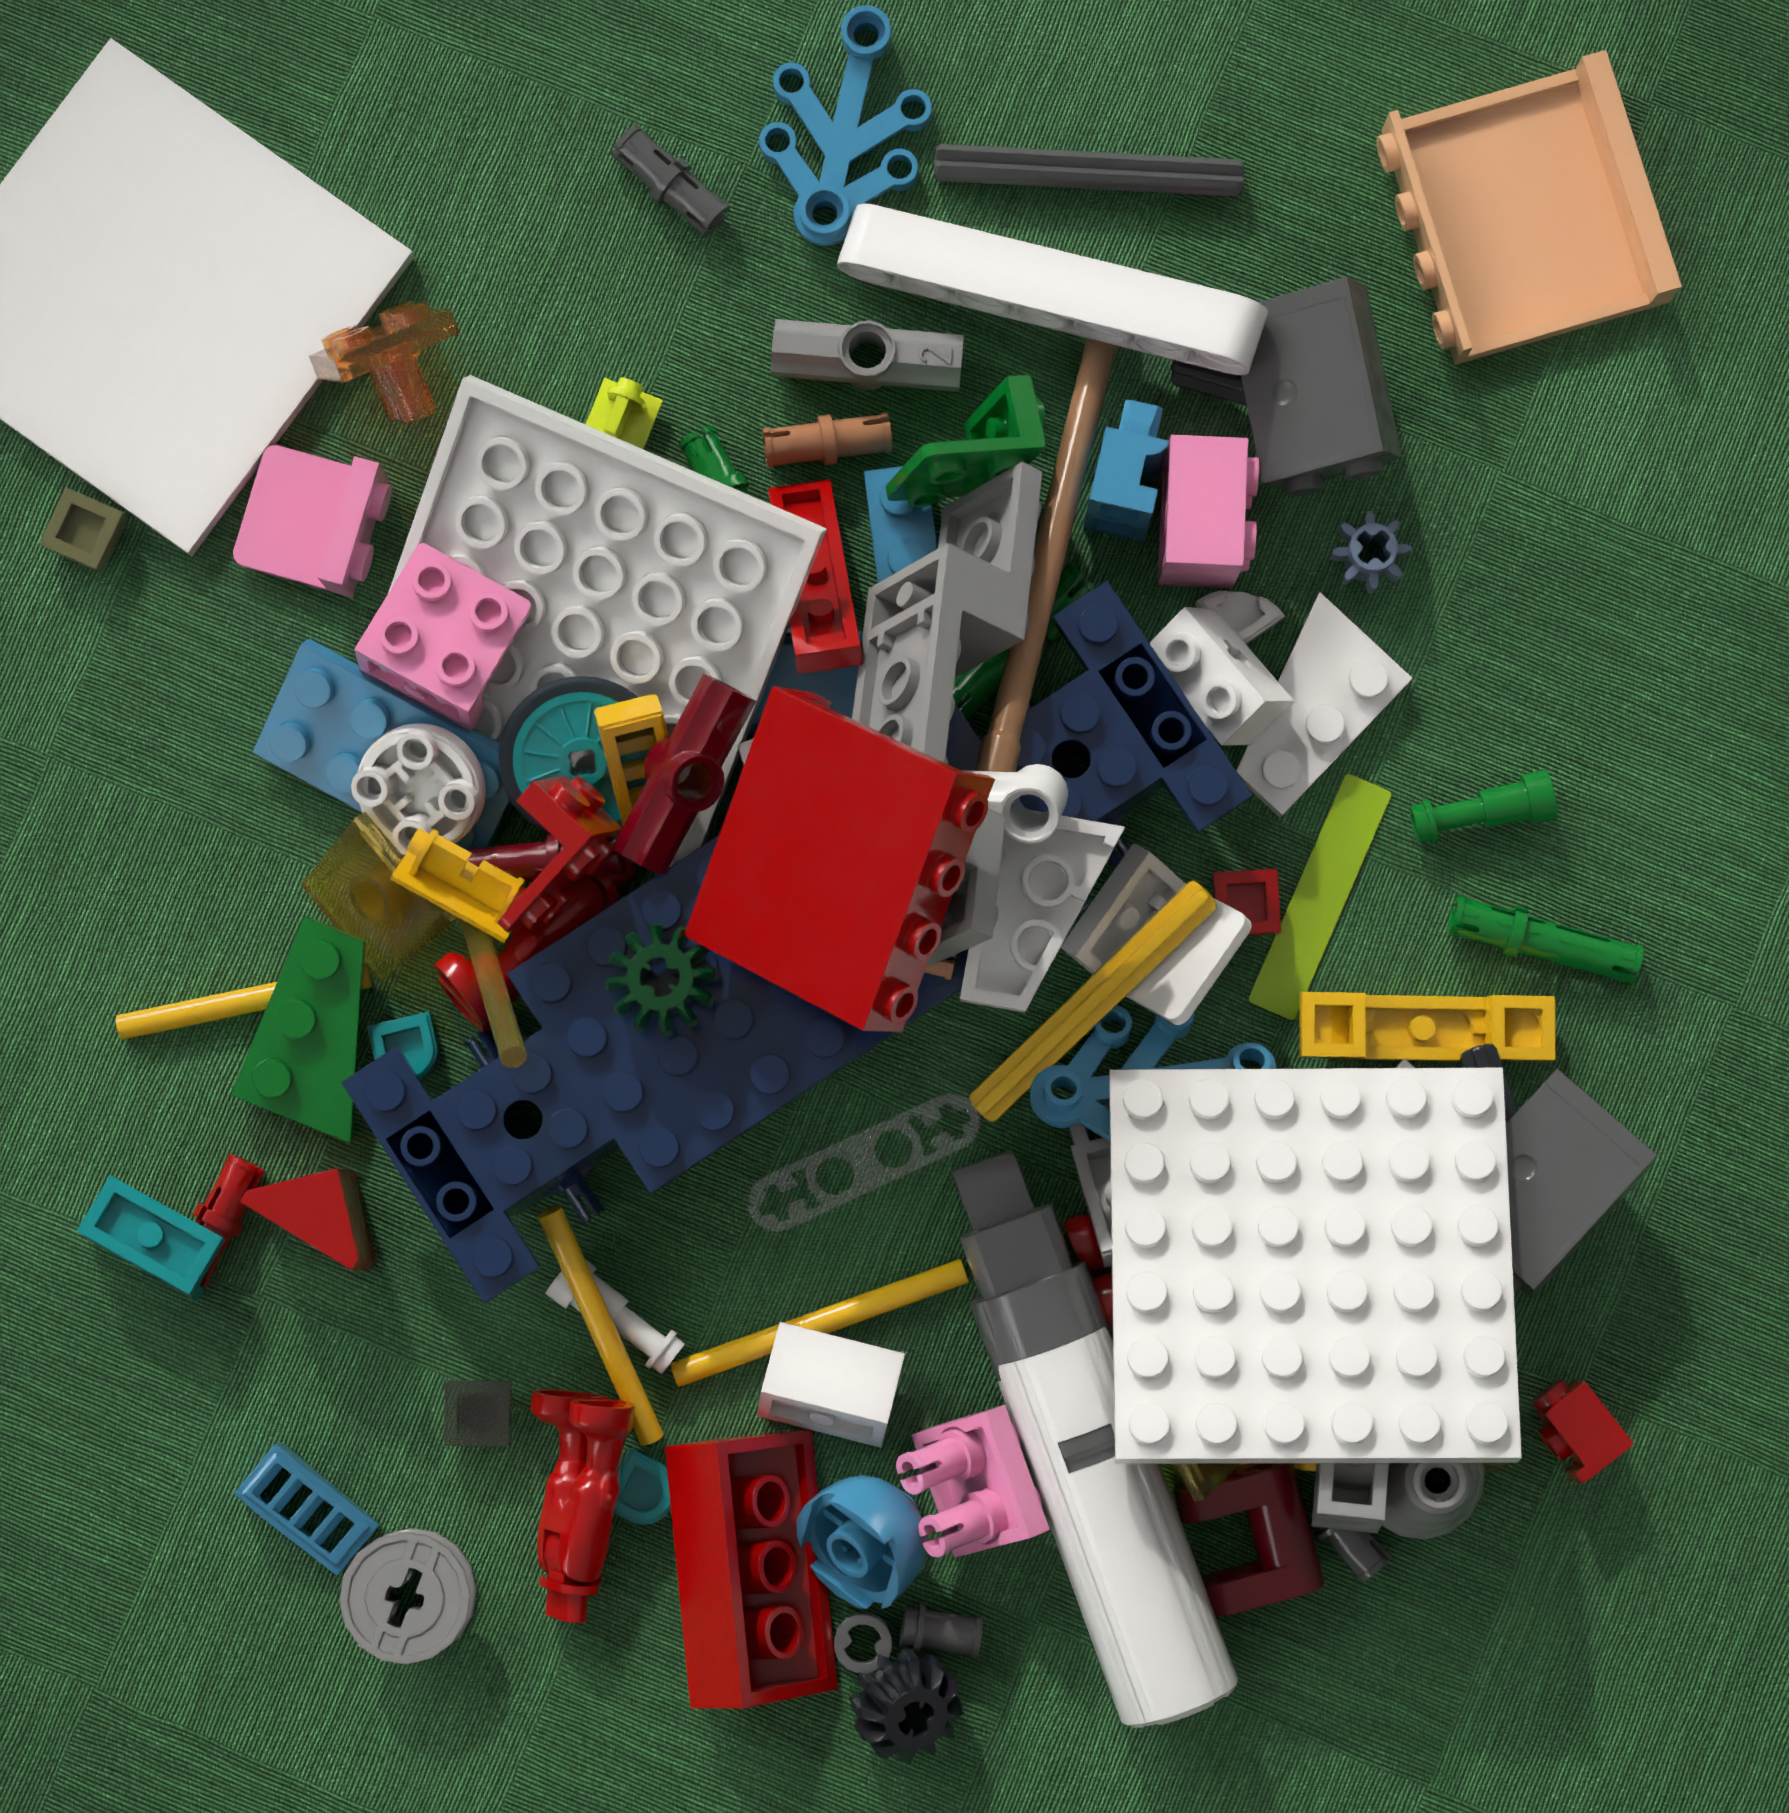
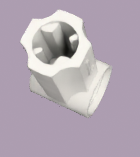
(1033, 780)

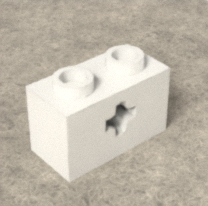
(1220, 676)

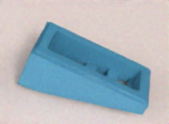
(272, 1511)

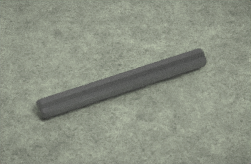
(1088, 170)

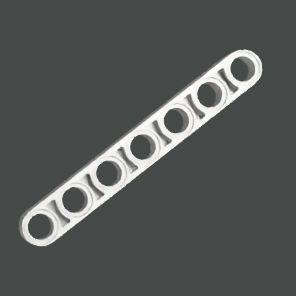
(1053, 289)

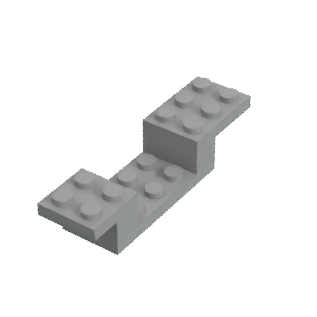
(938, 623)

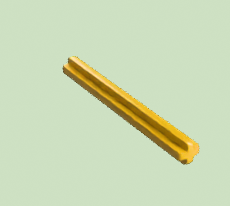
(1093, 1000)

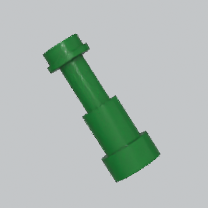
(1529, 799)

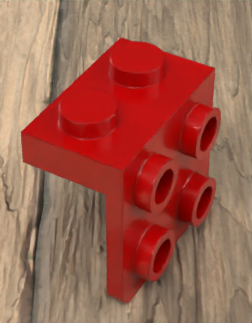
(575, 818)

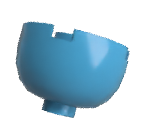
(863, 1540)

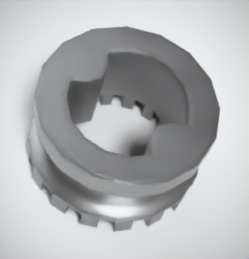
(843, 1639)

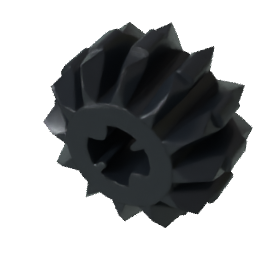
(906, 1705)

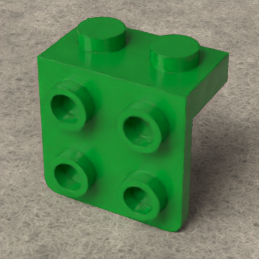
(997, 437)

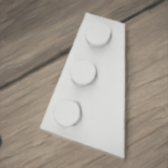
(1337, 690)
(1036, 905)

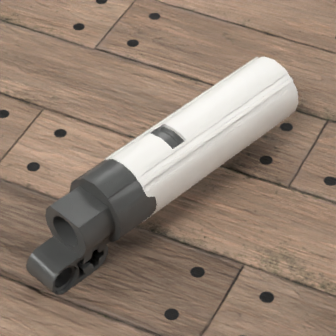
(1107, 1518)

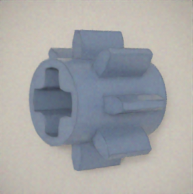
(1365, 536)

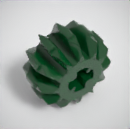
(646, 995)

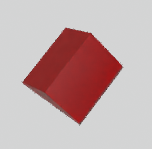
(321, 1211)

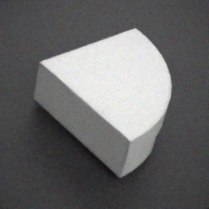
(1243, 612)

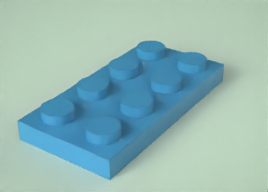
(334, 714)

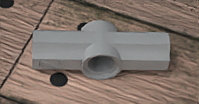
(825, 349)

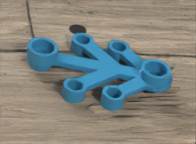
(842, 139)
(1093, 1091)

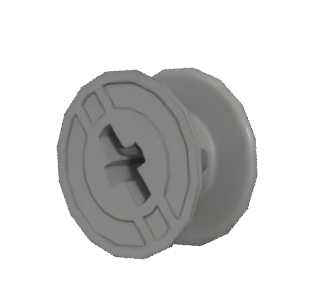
(427, 1628)

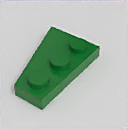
(310, 1033)

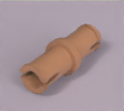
(827, 440)

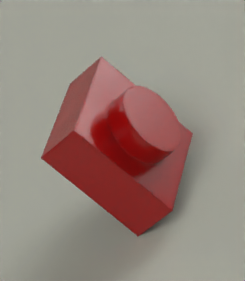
(1252, 894)

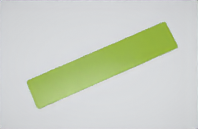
(1320, 896)

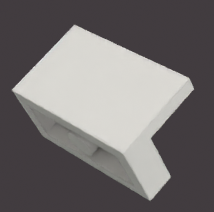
(830, 1384)

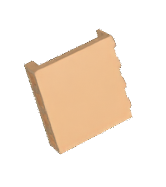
(1529, 211)

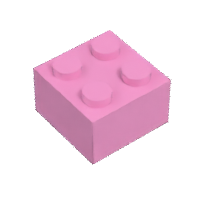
(1203, 510)

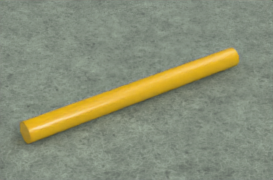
(822, 1320)

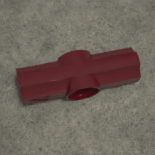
(667, 808)

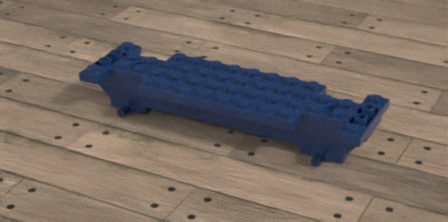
(758, 1044)

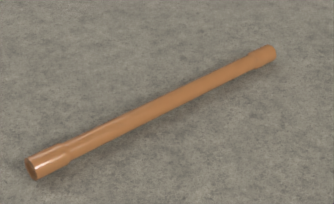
(1002, 745)

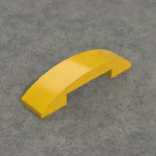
(1425, 1026)

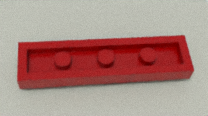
(824, 620)

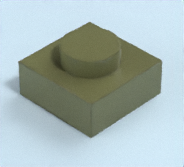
(83, 530)

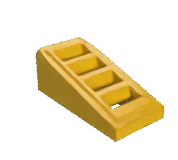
(623, 719)

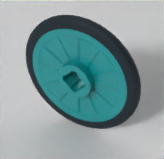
(547, 730)

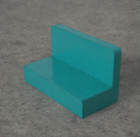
(151, 1237)

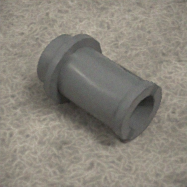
(1357, 1549)
(940, 1631)

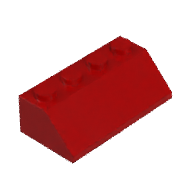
(746, 1587)

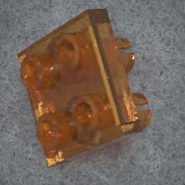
(389, 357)

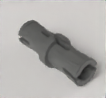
(670, 180)

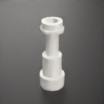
(628, 1324)

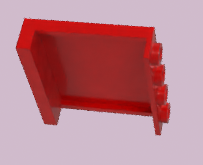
(838, 861)

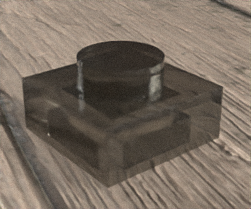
(478, 1413)

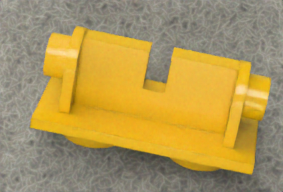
(446, 878)

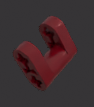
(1280, 1532)

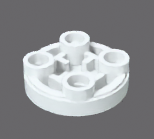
(420, 781)

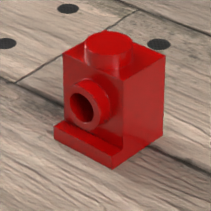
(1579, 1428)

